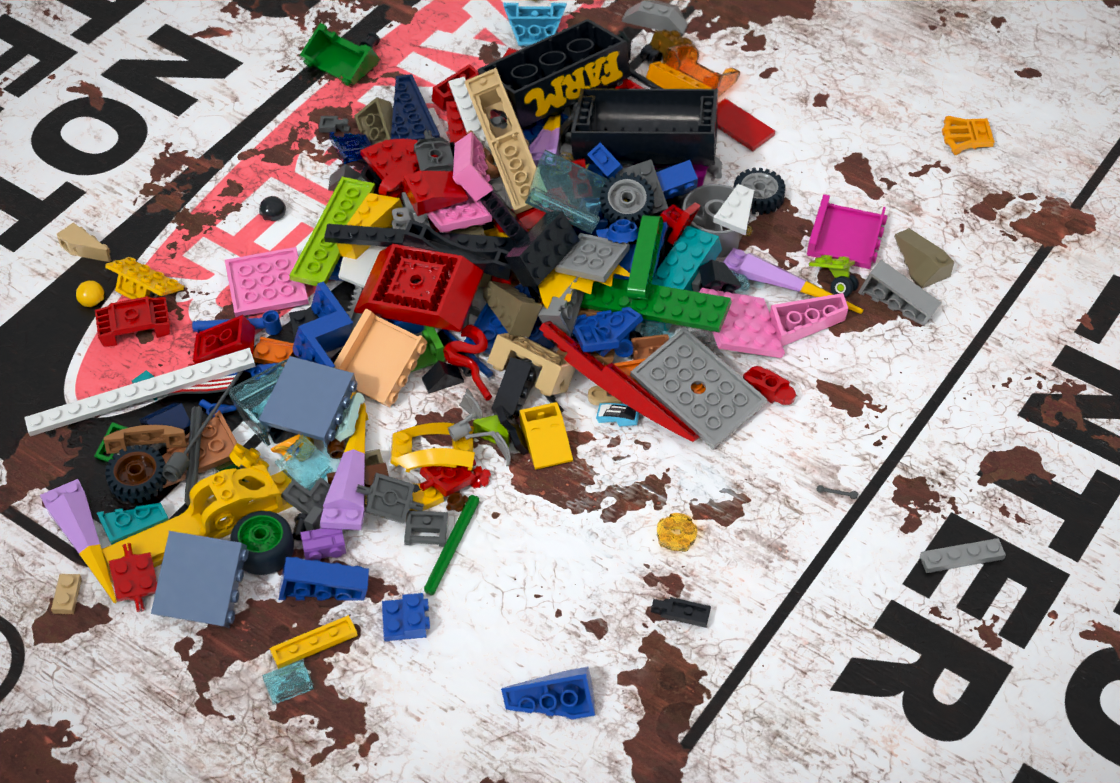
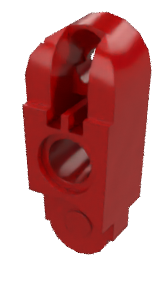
(393, 183)
(770, 385)

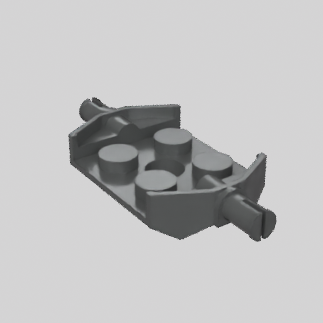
(434, 146)

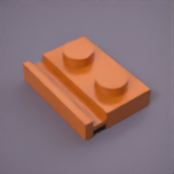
(272, 351)

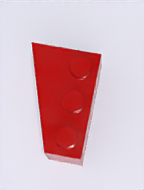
(442, 91)

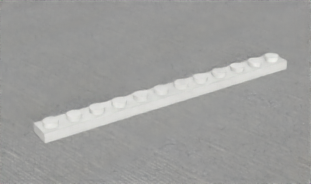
(472, 123)
(139, 392)

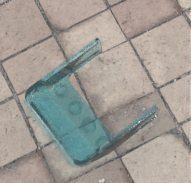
(252, 395)

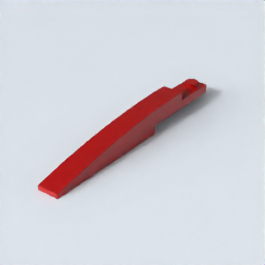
(617, 383)

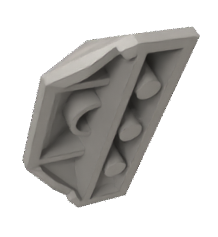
(656, 16)

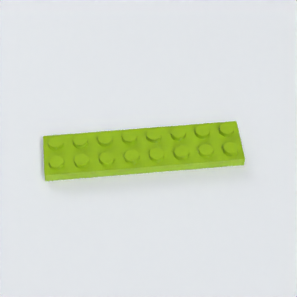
(321, 257)

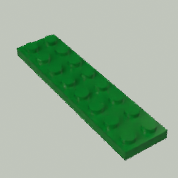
(663, 305)

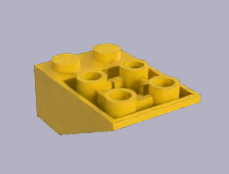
(545, 435)

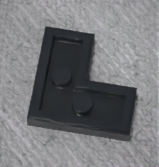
(514, 429)

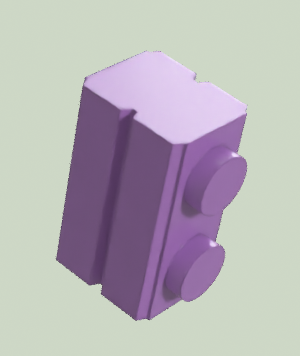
(323, 543)

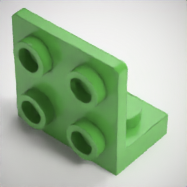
(433, 351)

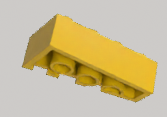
(373, 212)

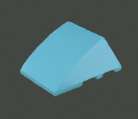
(533, 22)

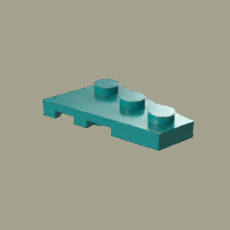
(126, 523)

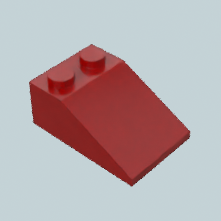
(432, 190)
(224, 339)

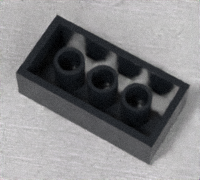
(542, 248)

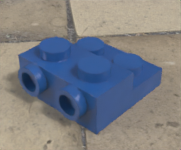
(405, 617)

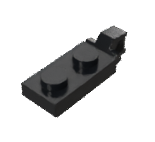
(682, 611)

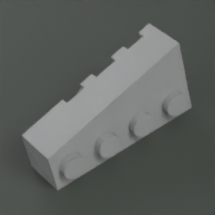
(563, 313)

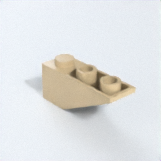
(80, 243)

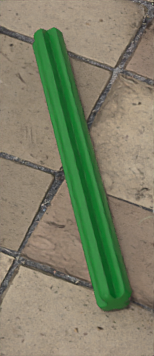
(451, 545)

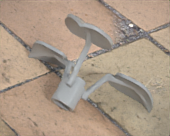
(463, 428)

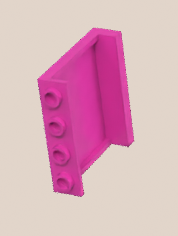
(846, 233)

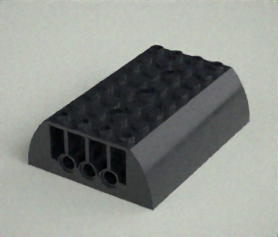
(647, 125)

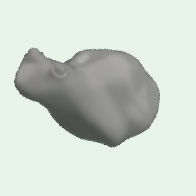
(716, 169)

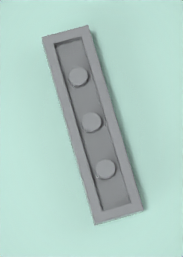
(962, 555)

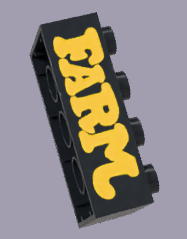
(553, 70)

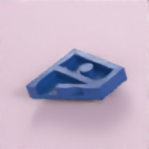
(593, 338)

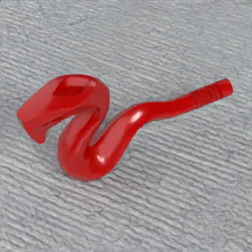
(452, 355)

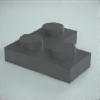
(303, 499)

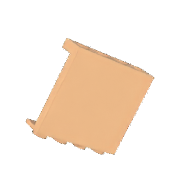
(380, 357)

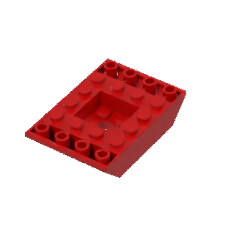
(436, 301)

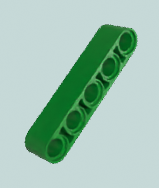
(645, 257)

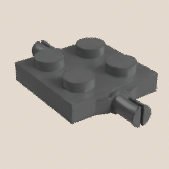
(389, 498)

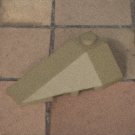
(376, 120)
(924, 259)

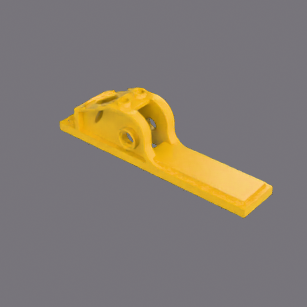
(204, 515)

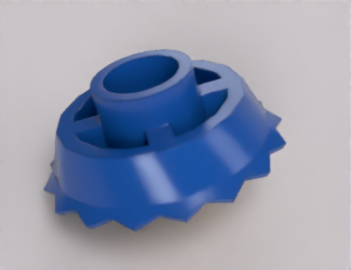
(622, 231)

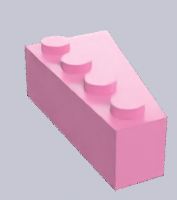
(470, 167)
(807, 316)

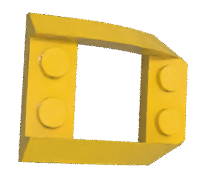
(402, 454)

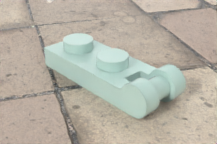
(350, 415)

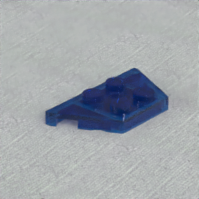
(349, 146)

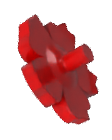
(482, 477)

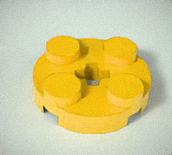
(246, 457)

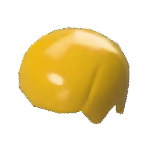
(89, 293)

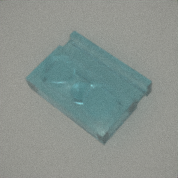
(288, 682)

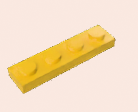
(313, 641)

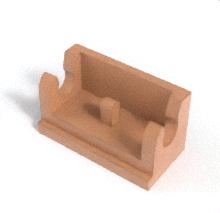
(647, 345)

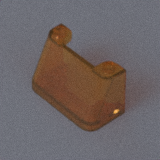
(685, 58)

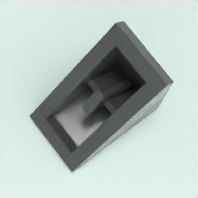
(344, 171)

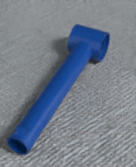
(270, 322)

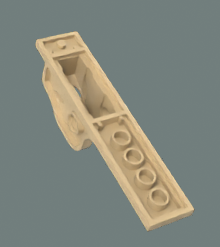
(506, 144)

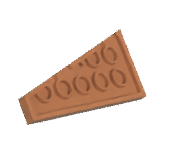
(215, 446)

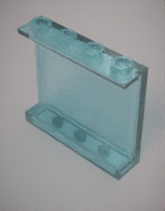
(566, 187)

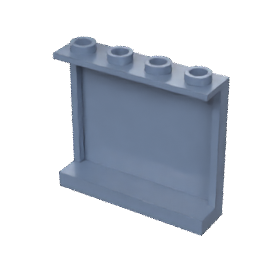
(309, 399)
(199, 579)

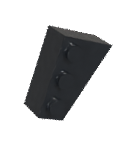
(515, 386)

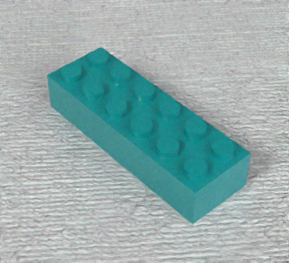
(684, 259)

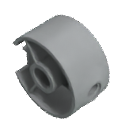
(711, 199)

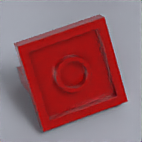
(679, 219)

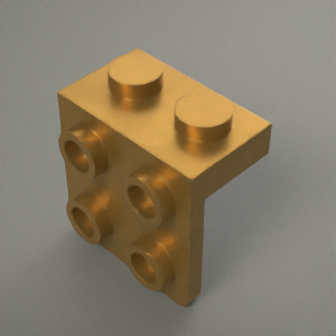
(663, 39)

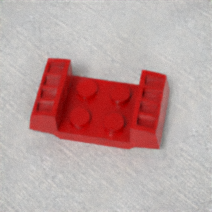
(131, 317)

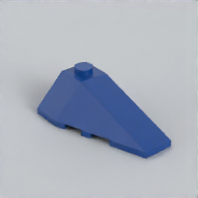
(558, 694)

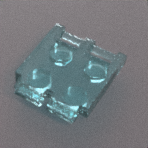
(305, 463)

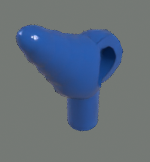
(259, 368)
(224, 408)

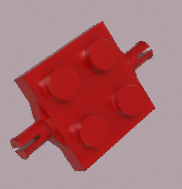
(447, 479)
(133, 577)

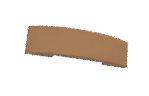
(145, 435)

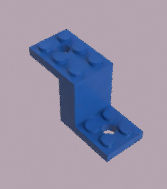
(326, 332)

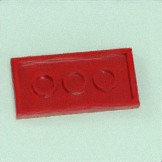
(742, 125)

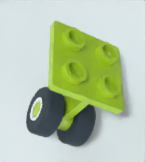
(840, 268)

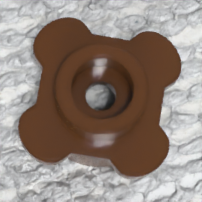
(456, 502)

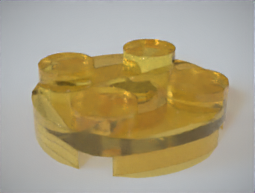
(672, 541)

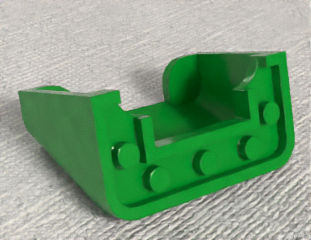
(338, 56)

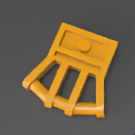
(977, 135)

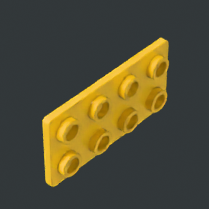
(139, 280)

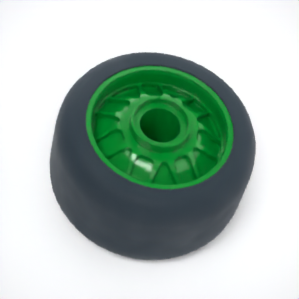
(267, 541)

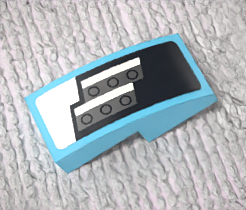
(617, 413)

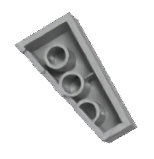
(899, 293)

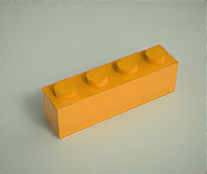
(672, 79)

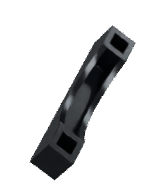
(489, 260)

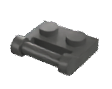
(427, 523)

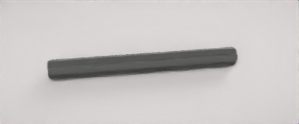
(194, 453)

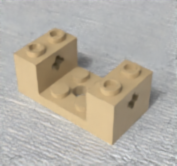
(555, 371)

